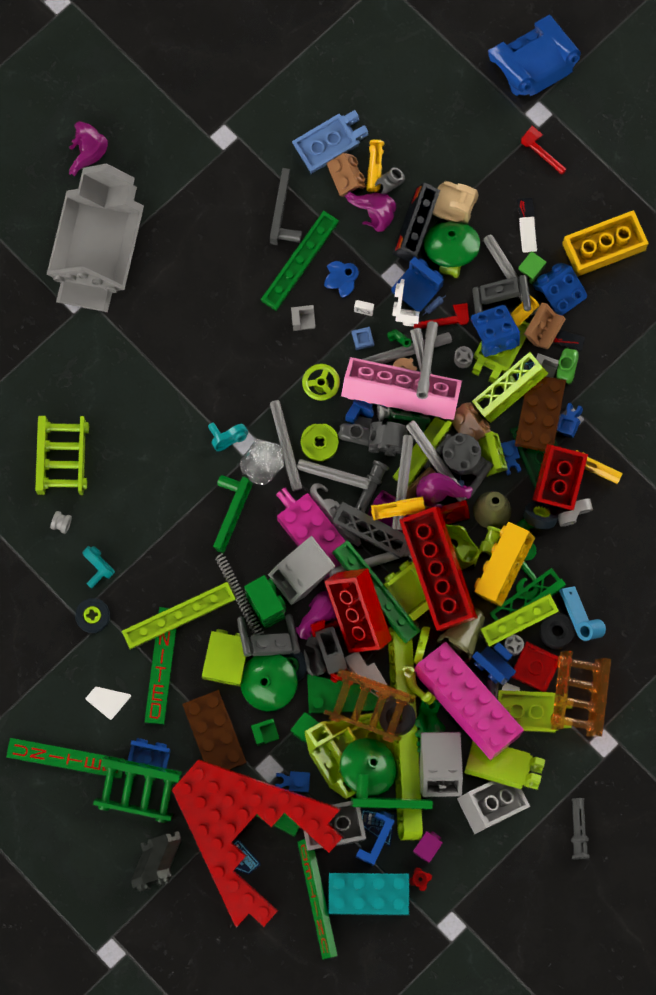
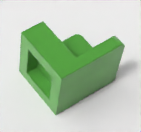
(532, 266)

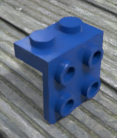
(420, 284)
(561, 288)
(496, 330)

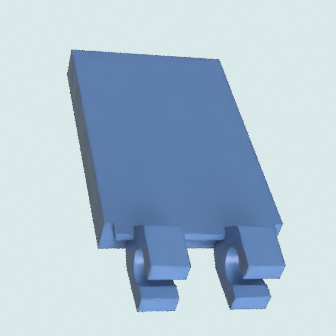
(329, 140)

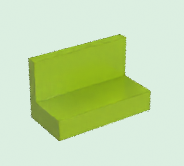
(492, 451)

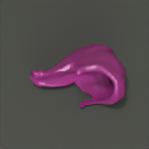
(91, 145)
(379, 207)
(437, 486)
(320, 609)

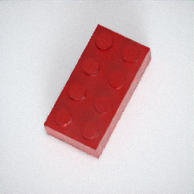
(358, 610)

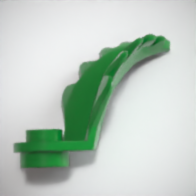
(427, 720)

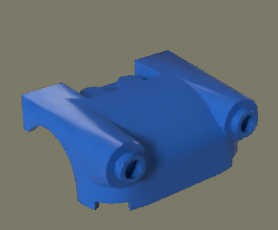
(536, 58)

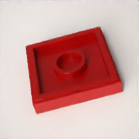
(535, 667)

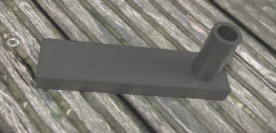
(276, 230)

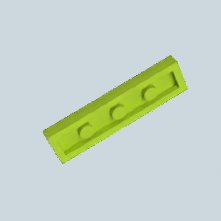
(514, 392)
(435, 434)
(519, 620)

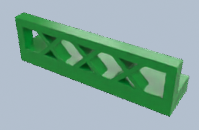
(553, 589)

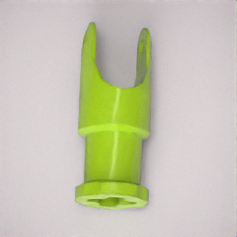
(491, 538)

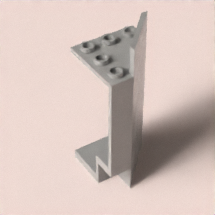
(95, 238)

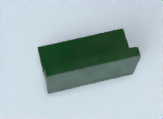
(404, 417)

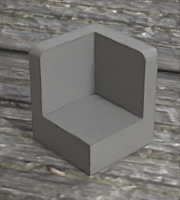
(303, 317)
(548, 363)

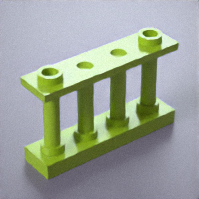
(45, 446)

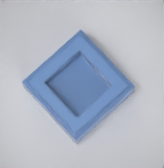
(362, 338)

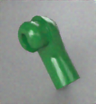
(399, 337)

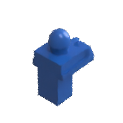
(359, 407)

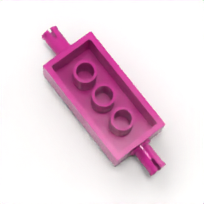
(305, 519)

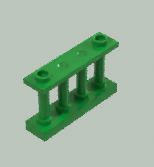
(132, 769)

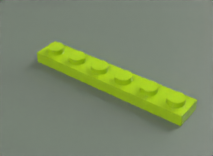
(178, 615)

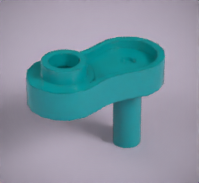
(223, 440)
(104, 569)

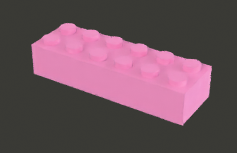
(398, 388)

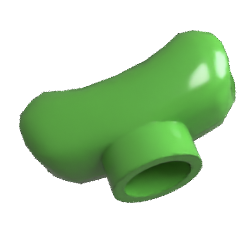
(567, 365)

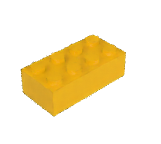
(605, 243)
(504, 564)

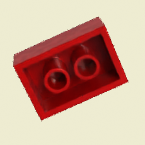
(560, 477)

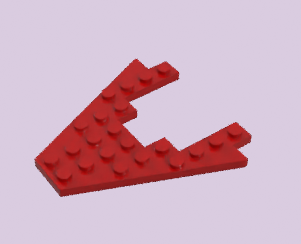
(217, 810)

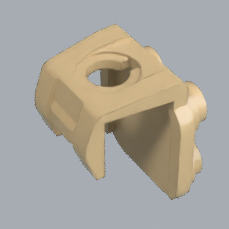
(455, 202)

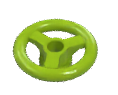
(321, 388)

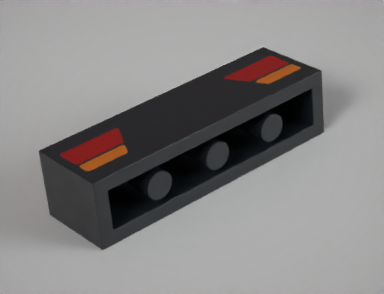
(416, 222)

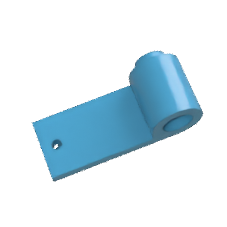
(585, 629)

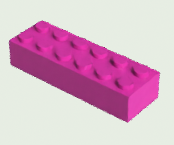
(468, 700)

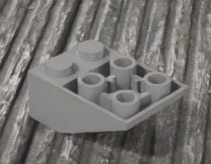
(301, 570)
(440, 764)

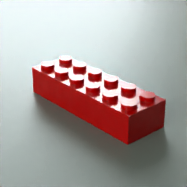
(438, 569)

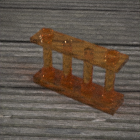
(366, 686)
(598, 690)

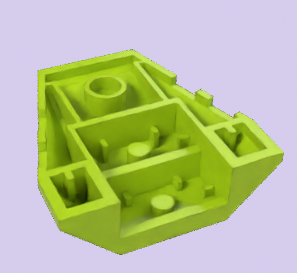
(327, 742)

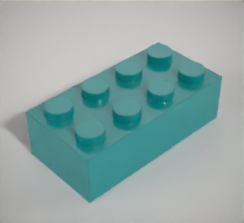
(368, 894)

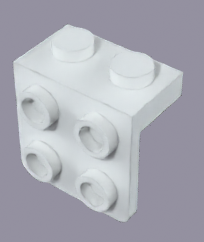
(408, 317)

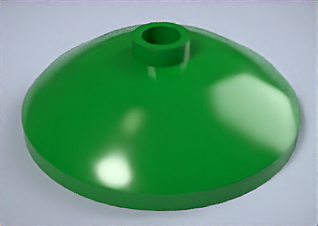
(452, 244)
(280, 686)
(357, 759)

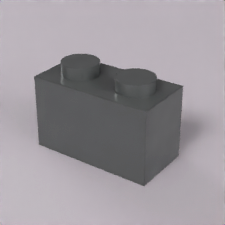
(331, 650)

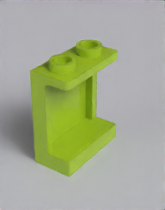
(407, 590)
(224, 658)

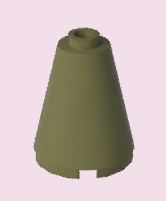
(492, 510)
(464, 637)

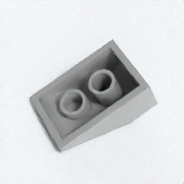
(491, 804)
(347, 823)

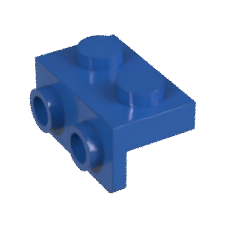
(498, 668)
(149, 754)

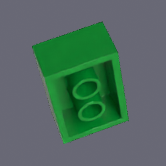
(265, 603)

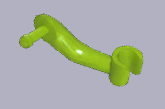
(410, 675)

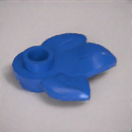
(339, 279)

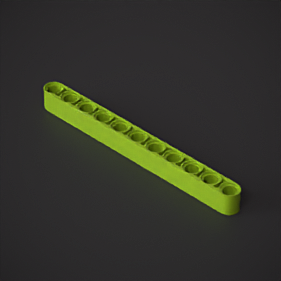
(405, 751)

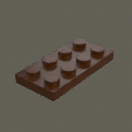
(540, 414)
(214, 731)

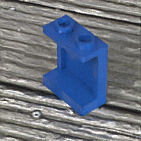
(371, 858)

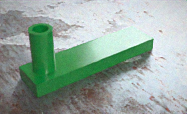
(242, 491)
(362, 799)

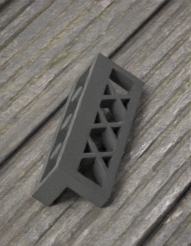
(377, 527)

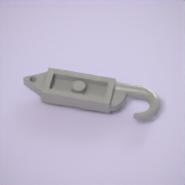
(329, 508)

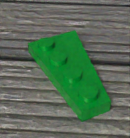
(324, 695)

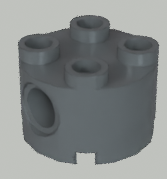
(386, 438)
(462, 454)

